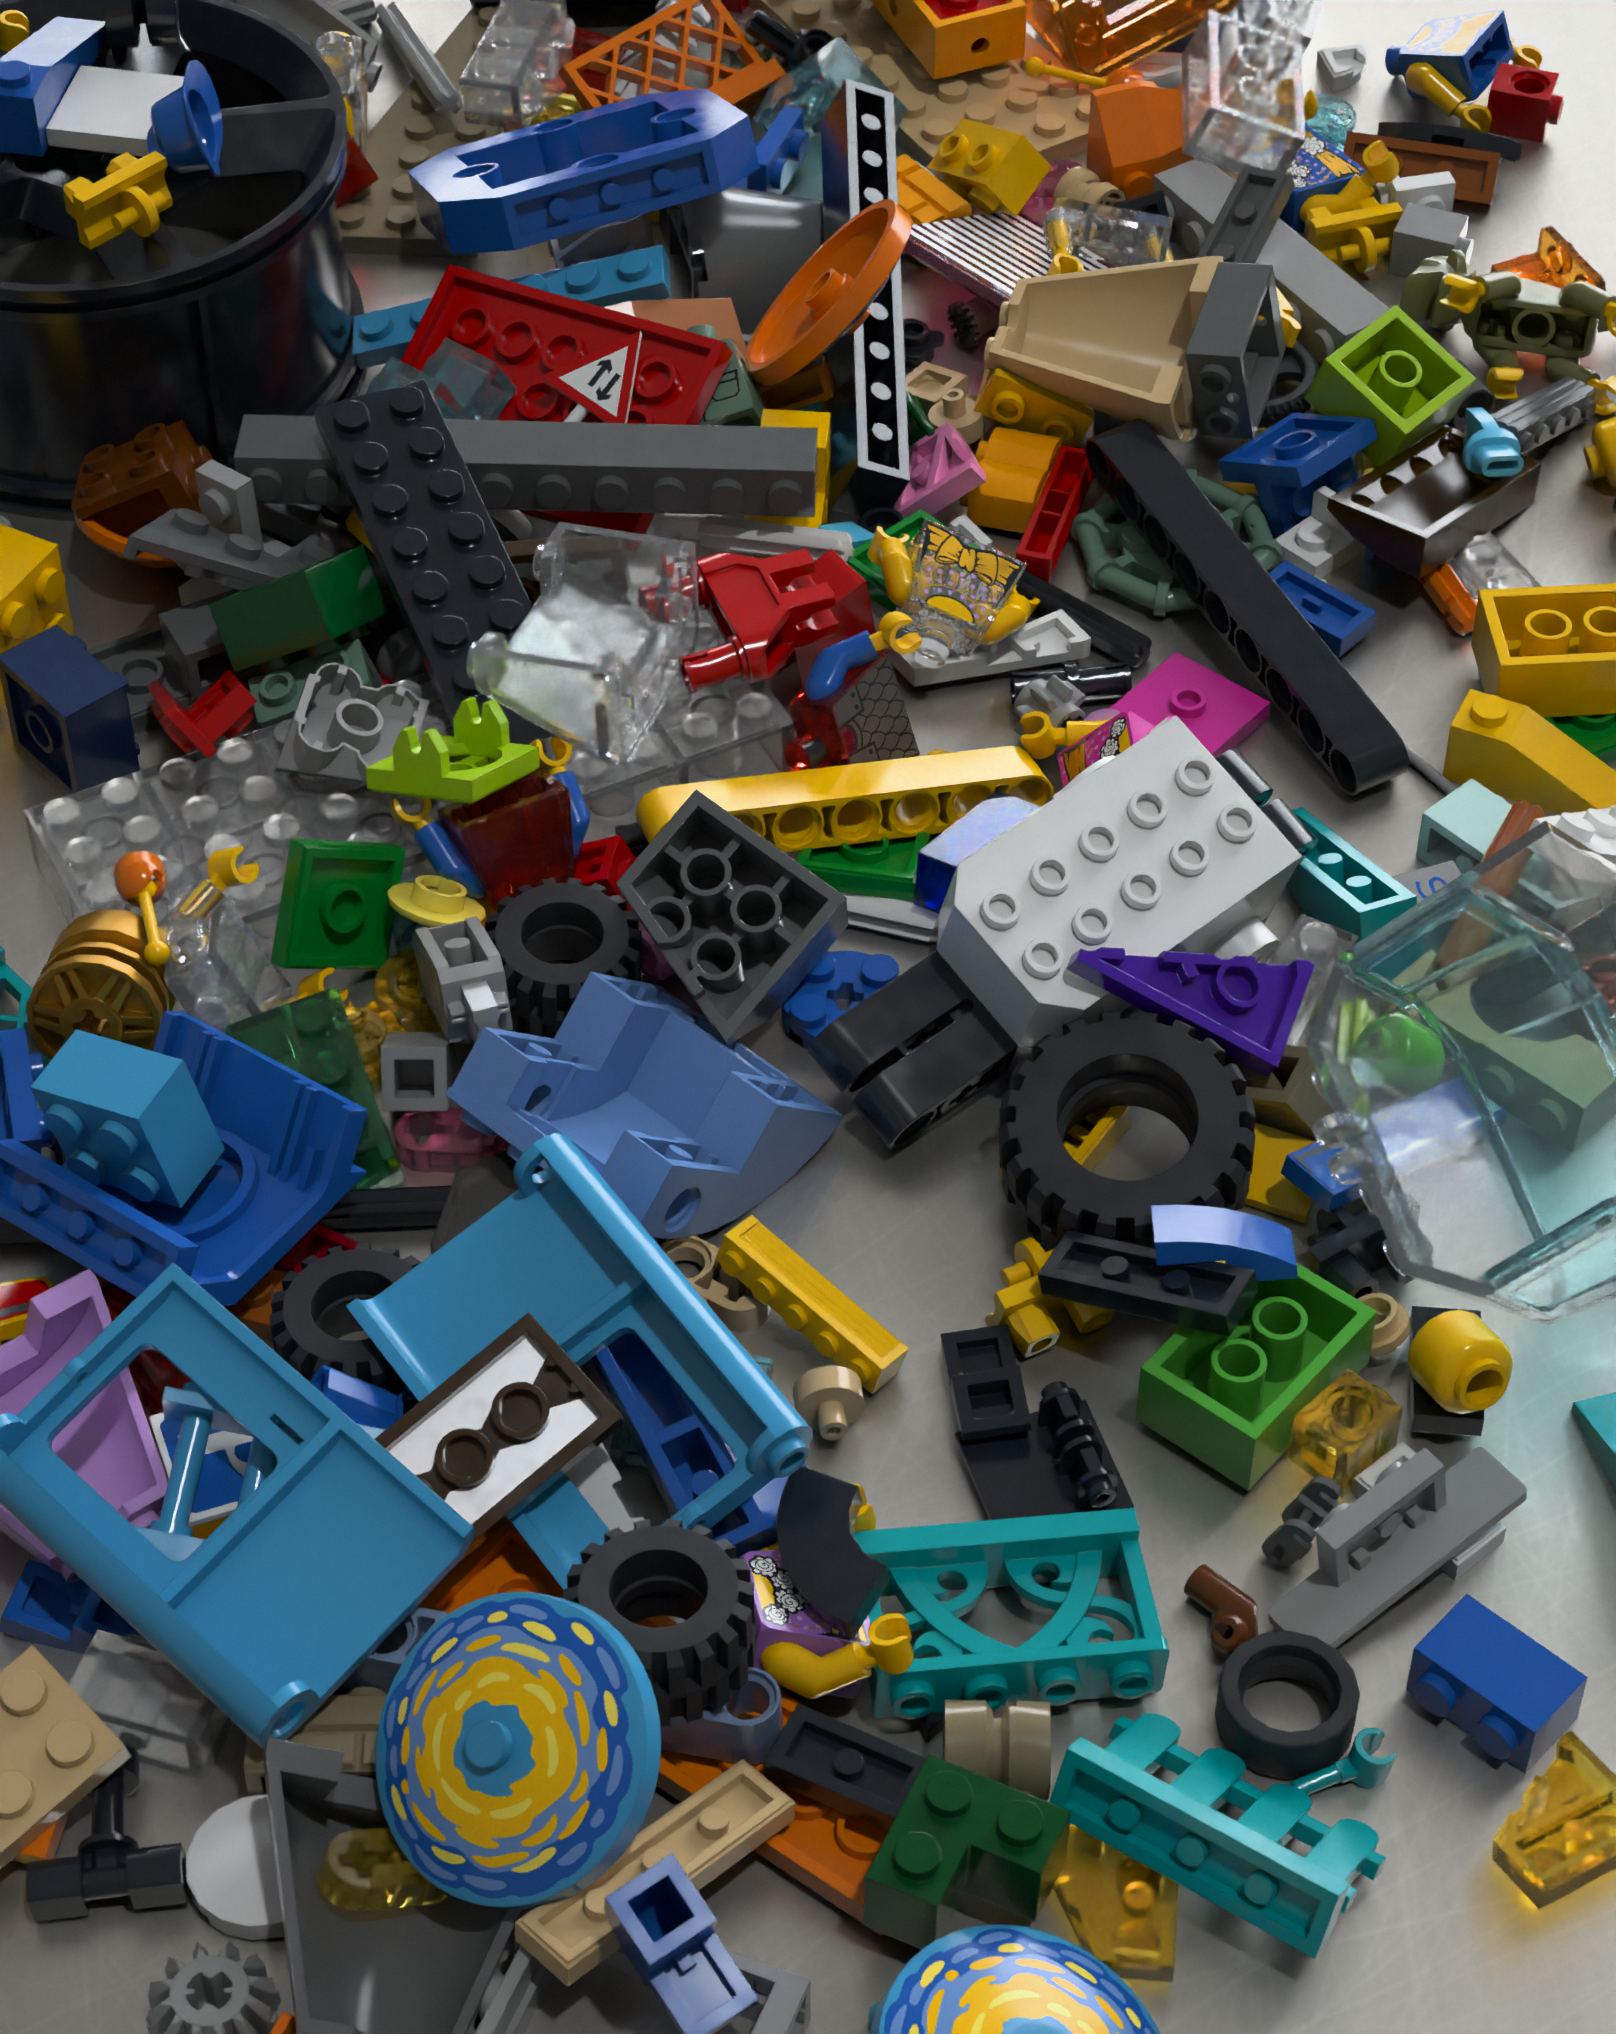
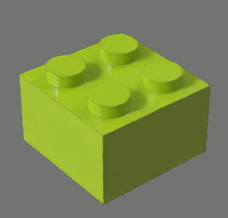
(1394, 377)

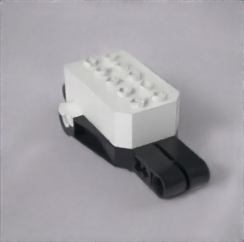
(1127, 856)

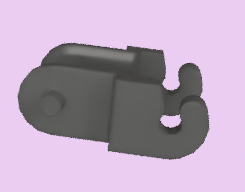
(1300, 1520)

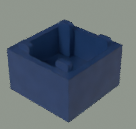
(68, 711)

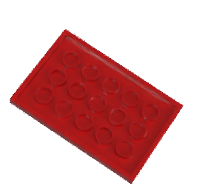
(541, 331)

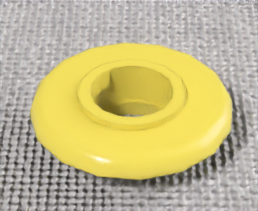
(434, 901)

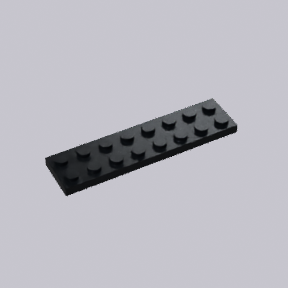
(428, 534)

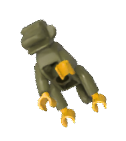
(1514, 315)

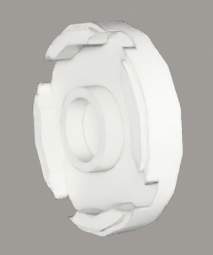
(234, 1871)

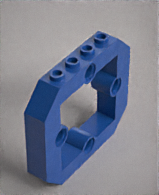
(583, 171)

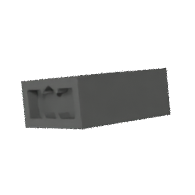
(1234, 352)

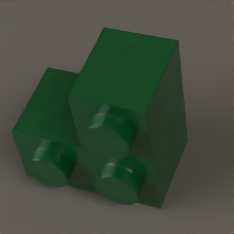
(302, 610)
(958, 1839)

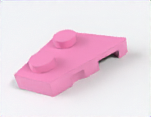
(940, 472)

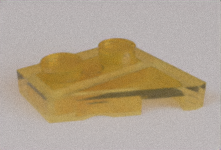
(1563, 1828)
(1119, 1908)

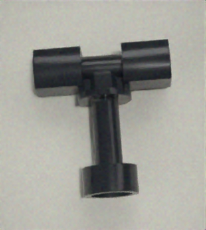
(108, 1861)

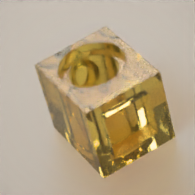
(1345, 1430)

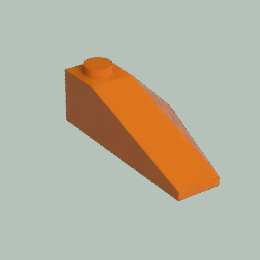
(1135, 134)

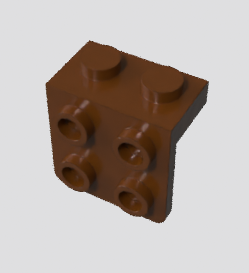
(155, 459)

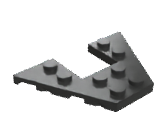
(239, 559)

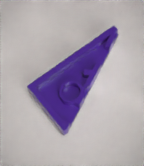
(1231, 1000)

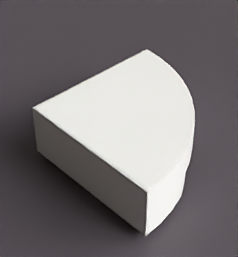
(1342, 65)

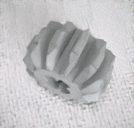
(214, 1995)

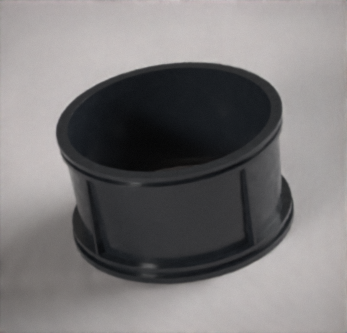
(177, 332)

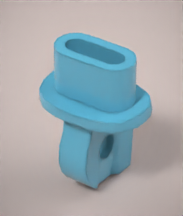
(1488, 447)

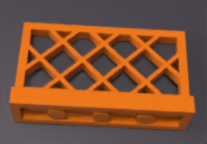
(739, 87)

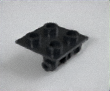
(1047, 1470)

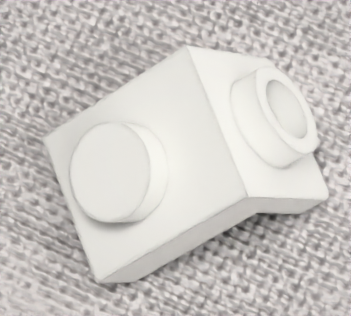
(1429, 190)

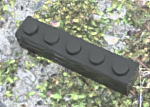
(1548, 412)

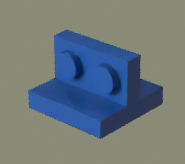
(1296, 460)

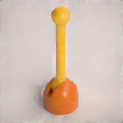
(1035, 67)
(134, 885)

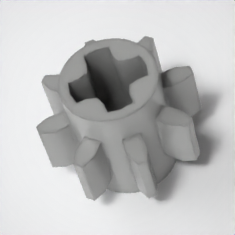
(1054, 698)

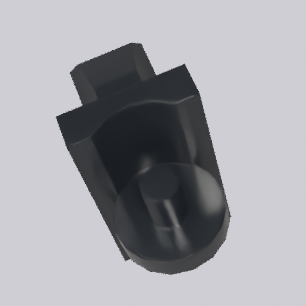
(1350, 1251)

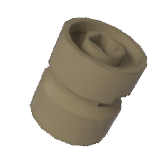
(1002, 1747)

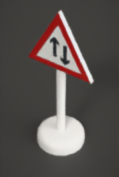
(599, 385)

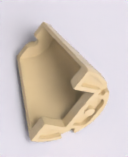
(1110, 339)

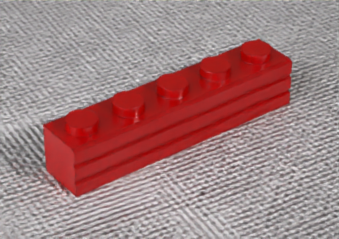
(1054, 512)

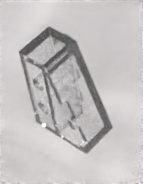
(518, 64)

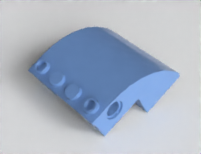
(651, 1101)

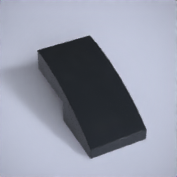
(985, 1382)

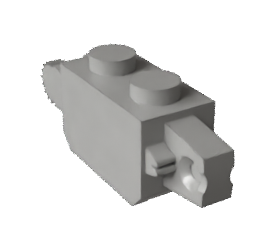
(462, 979)

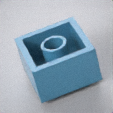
(128, 1118)

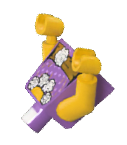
(806, 1651)

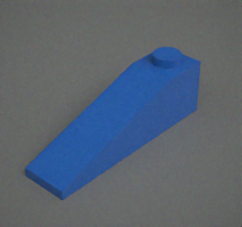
(38, 76)

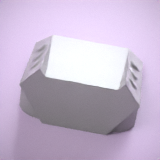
(346, 725)

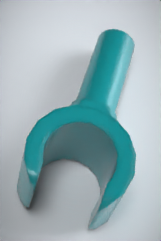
(1357, 1766)

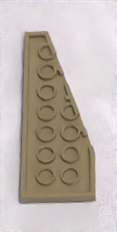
(385, 214)

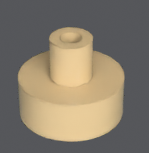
(959, 414)
(829, 1399)

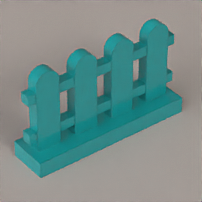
(1190, 1842)

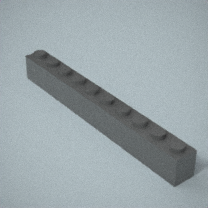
(569, 466)

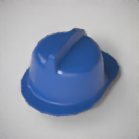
(188, 124)

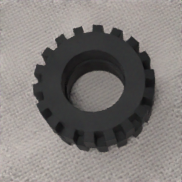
(560, 924)
(314, 1313)
(678, 1576)

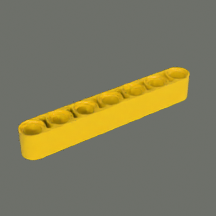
(880, 797)

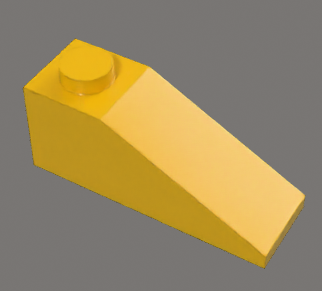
(1524, 757)

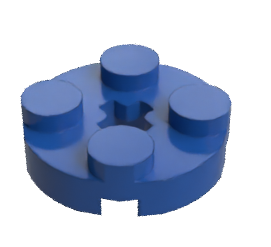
(834, 978)

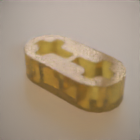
(390, 1878)

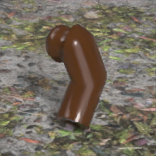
(1231, 1609)

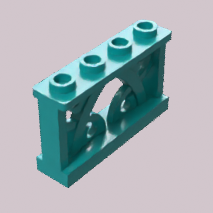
(1018, 1552)

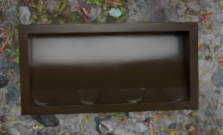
(1429, 503)

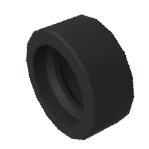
(1296, 1658)

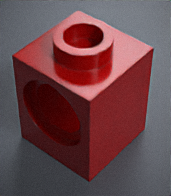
(1524, 102)

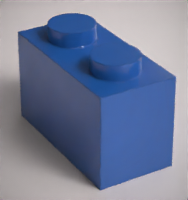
(1495, 1683)

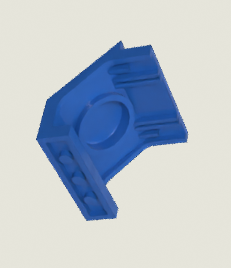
(279, 1174)

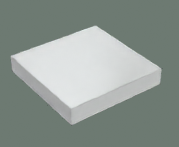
(109, 110)

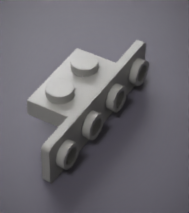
(1395, 1540)

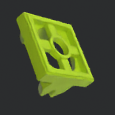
(456, 766)

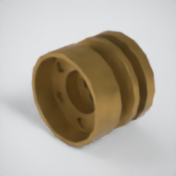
(99, 984)

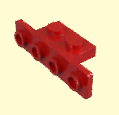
(215, 713)

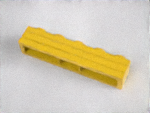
(810, 1303)

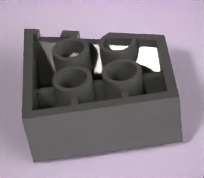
(731, 914)

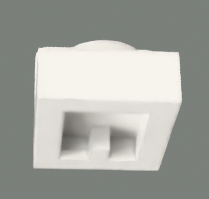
(1319, 541)

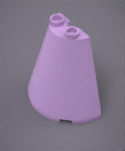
(109, 1438)

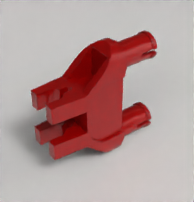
(758, 615)

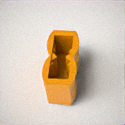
(1016, 473)

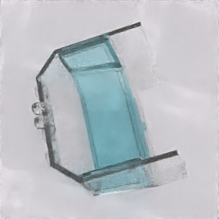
(1483, 1079)

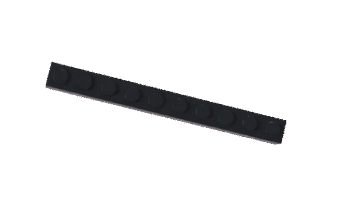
(869, 365)

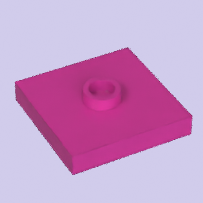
(1206, 702)

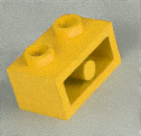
(989, 166)

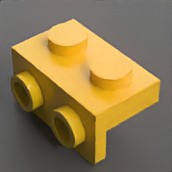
(1032, 408)

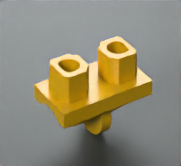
(122, 200)
(1354, 235)
(1029, 1311)

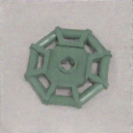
(1139, 571)

